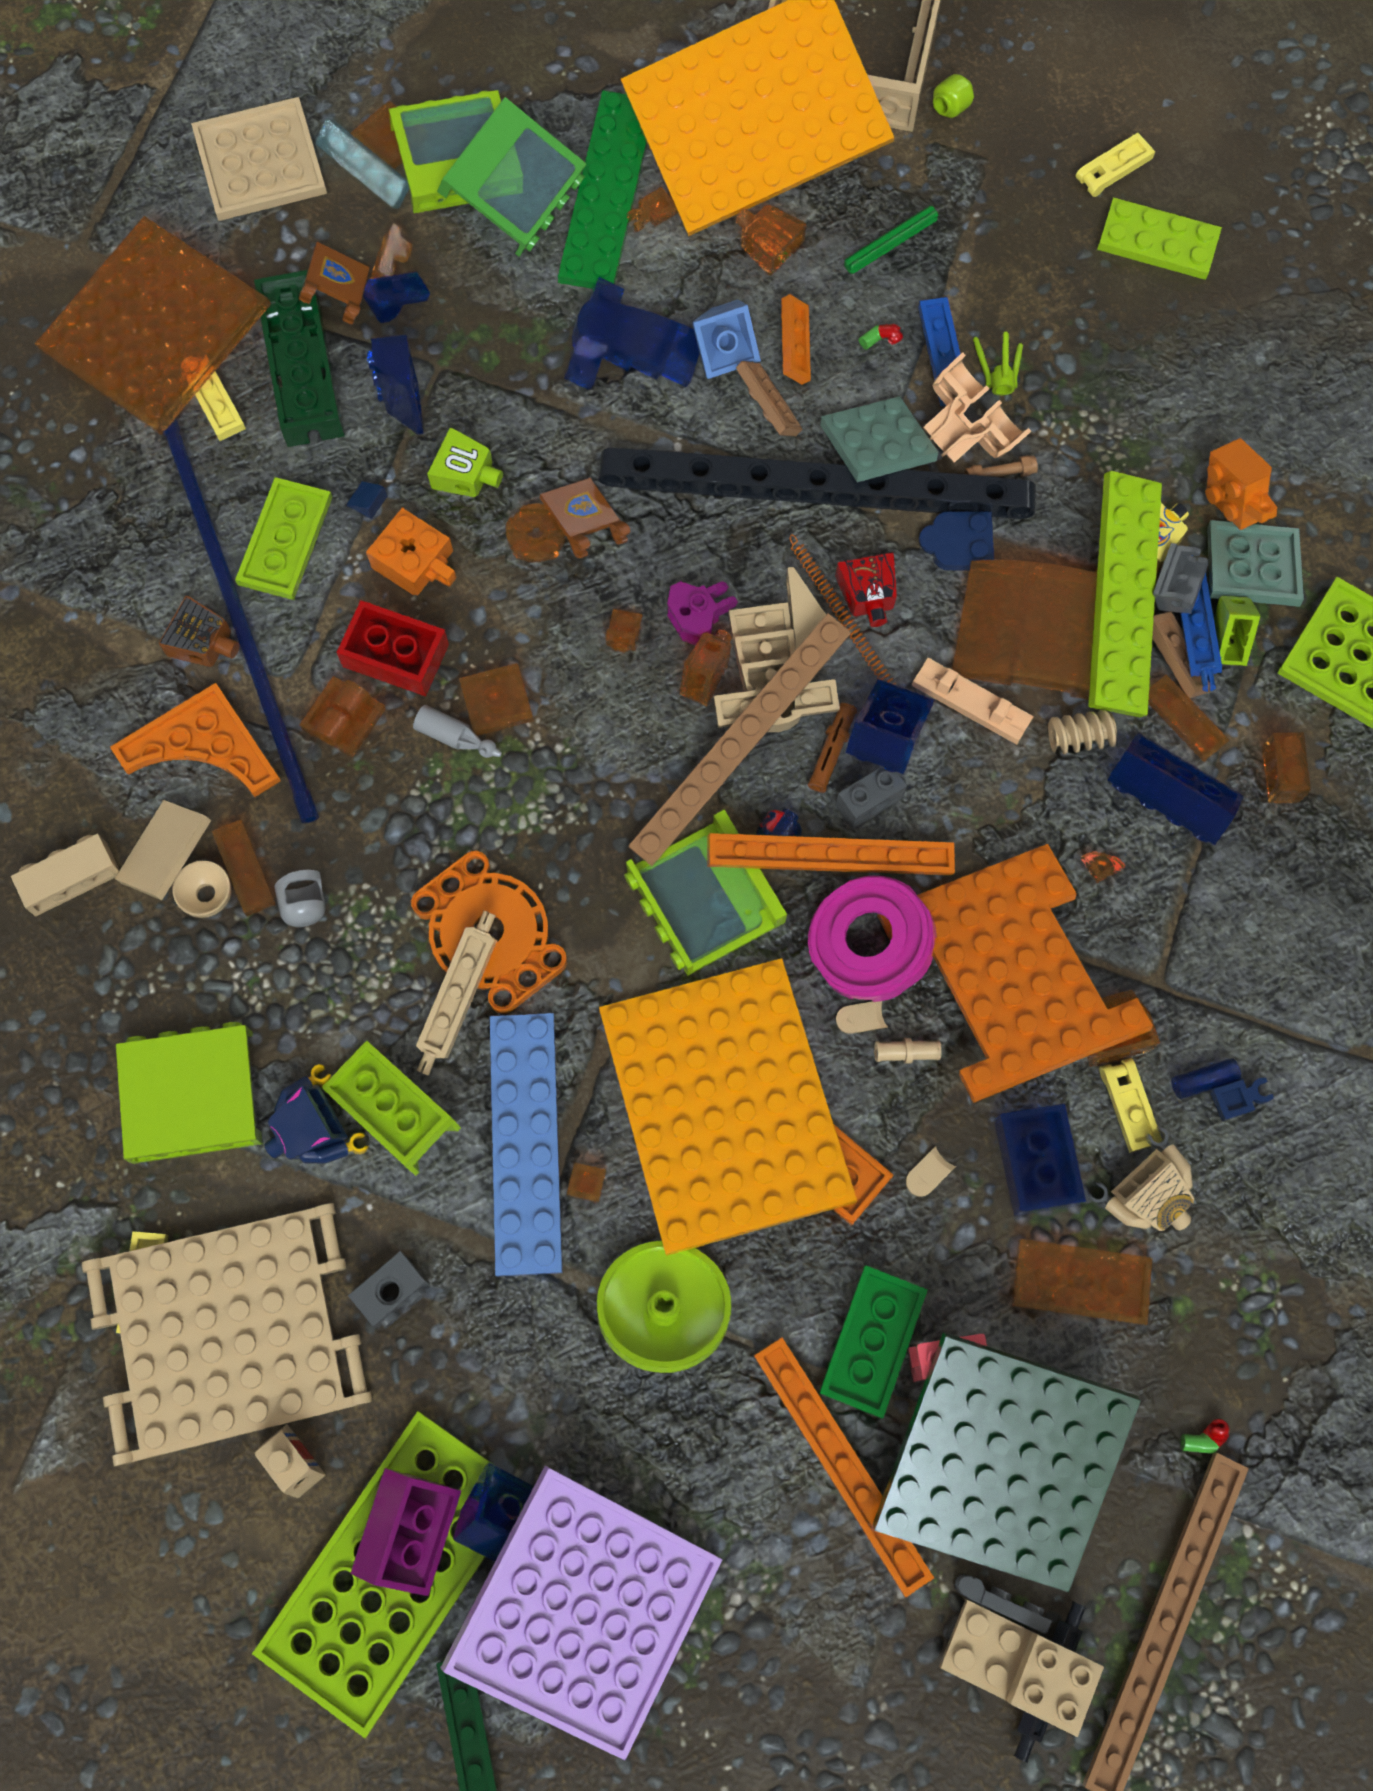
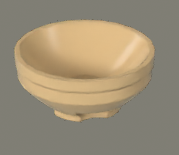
(192, 879)

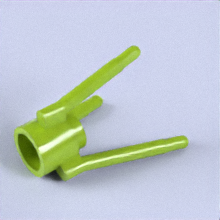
(1003, 379)

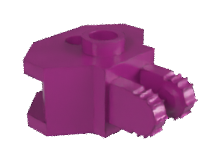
(694, 609)

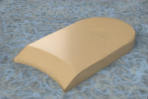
(860, 1018)
(928, 1174)

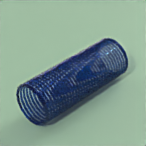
(1220, 1073)

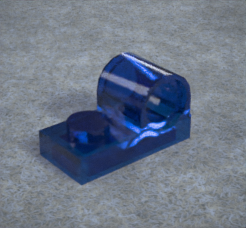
(389, 293)

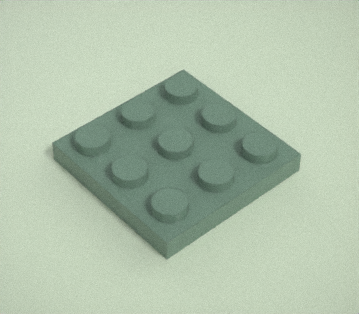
(878, 439)
(1255, 563)

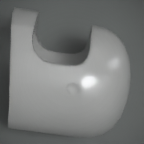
(302, 905)

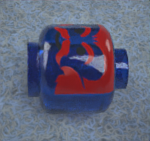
(780, 824)

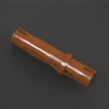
(836, 737)

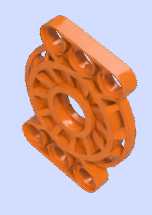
(516, 948)

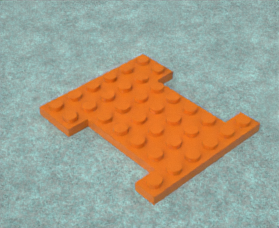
(1020, 973)

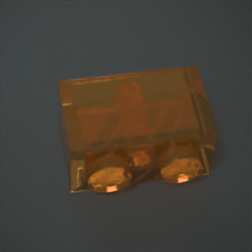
(1286, 767)

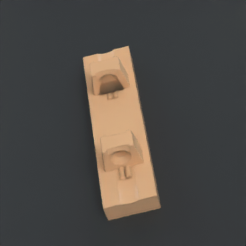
(972, 701)

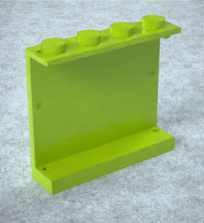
(186, 1093)

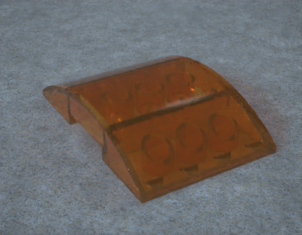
(1028, 625)

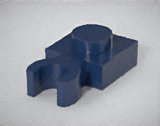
(1236, 1099)

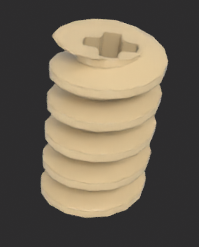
(1082, 730)

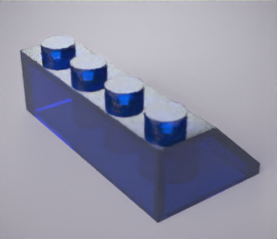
(1176, 789)

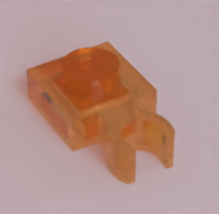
(654, 208)

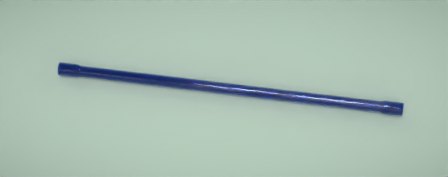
(301, 795)

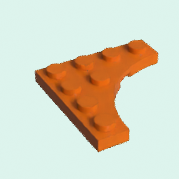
(201, 731)

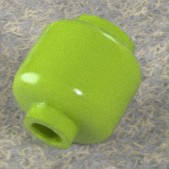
(953, 96)

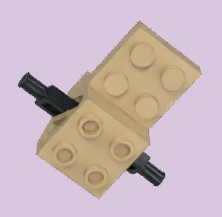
(1025, 1669)

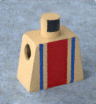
(289, 1462)

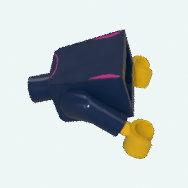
(307, 1124)

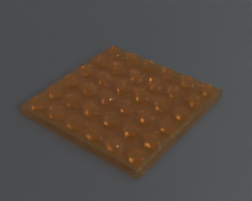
(153, 324)

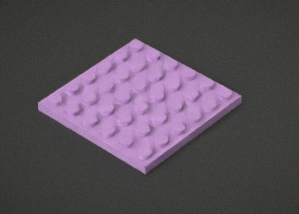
(582, 1614)

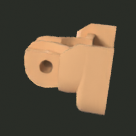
(954, 431)

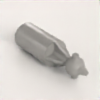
(452, 732)

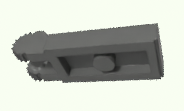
(1000, 1601)

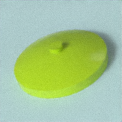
(663, 1308)

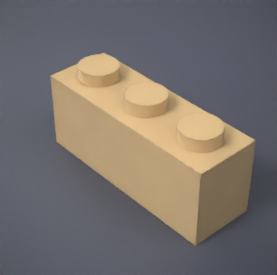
(65, 874)

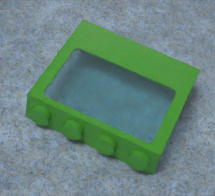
(515, 174)

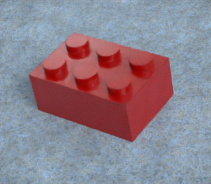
(393, 648)

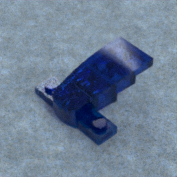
(628, 340)

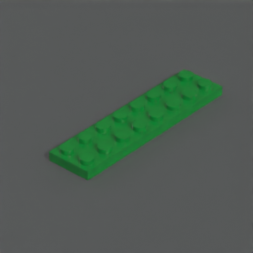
(604, 195)

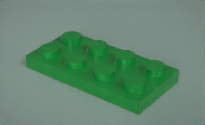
(873, 1341)

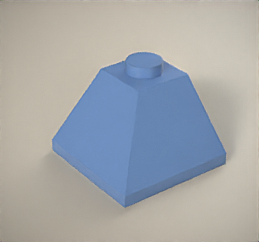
(725, 338)

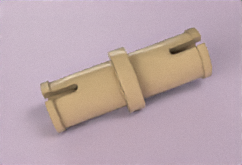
(907, 1050)

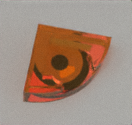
(1101, 865)

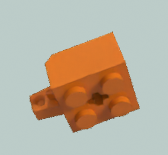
(1240, 484)
(412, 553)

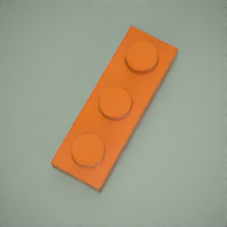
(795, 339)

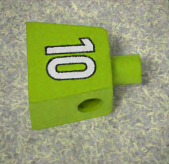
(463, 466)

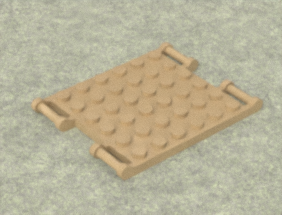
(225, 1334)

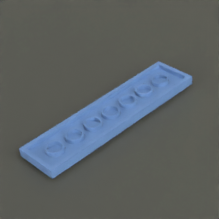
(525, 1145)

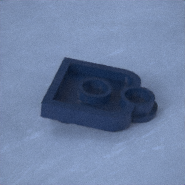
(959, 539)

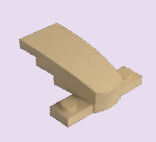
(761, 647)

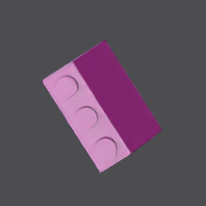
(405, 1533)

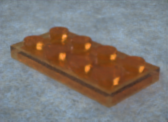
(1082, 1282)

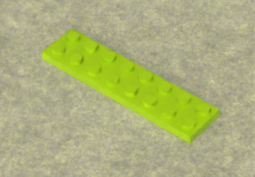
(1125, 594)

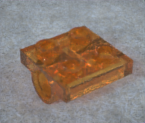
(343, 716)

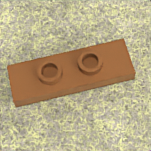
(769, 398)

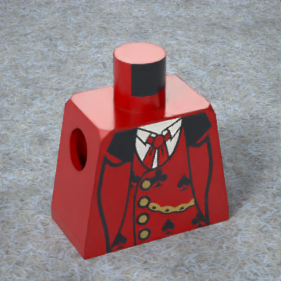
(869, 586)

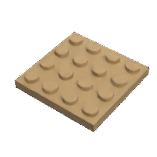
(258, 158)

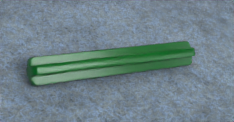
(891, 239)

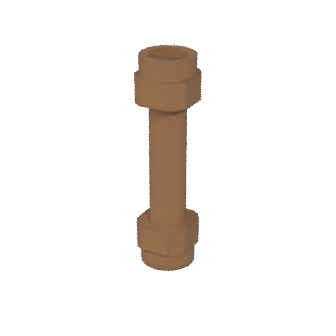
(1025, 466)

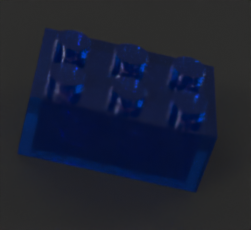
(890, 726)
(1039, 1160)

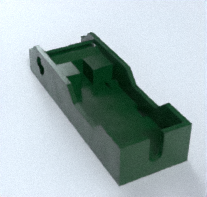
(297, 353)

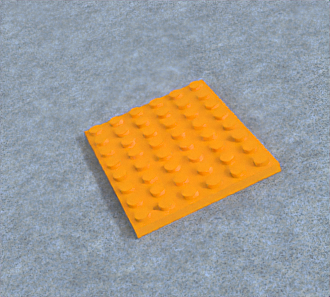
(757, 110)
(726, 1106)

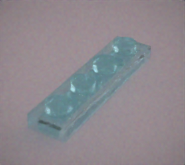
(362, 163)

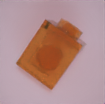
(623, 630)

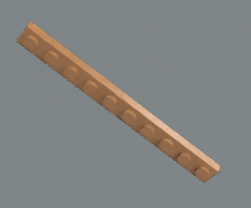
(739, 740)
(1165, 1626)

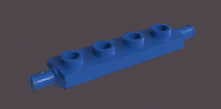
(1202, 639)

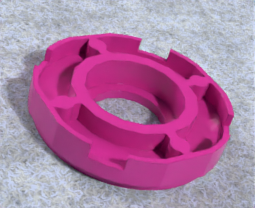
(888, 972)

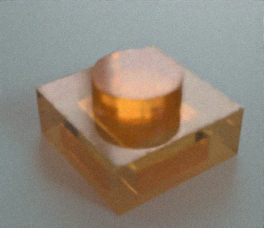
(586, 1182)

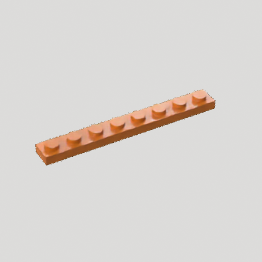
(830, 854)
(840, 1463)

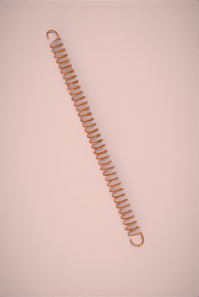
(841, 608)

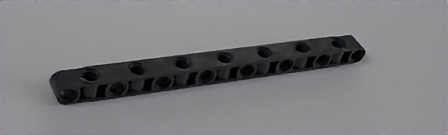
(793, 483)

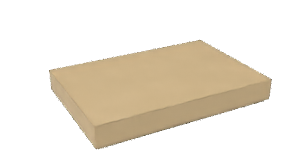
(162, 849)

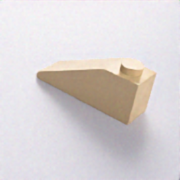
(803, 607)

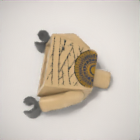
(1155, 1191)

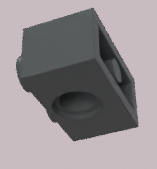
(870, 796)
(370, 1297)

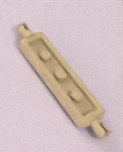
(456, 992)

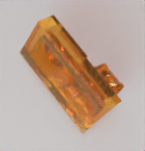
(391, 248)

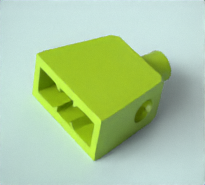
(1237, 620)

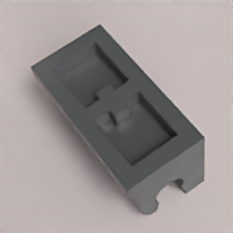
(1180, 579)

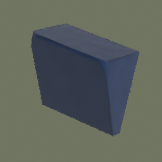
(367, 499)

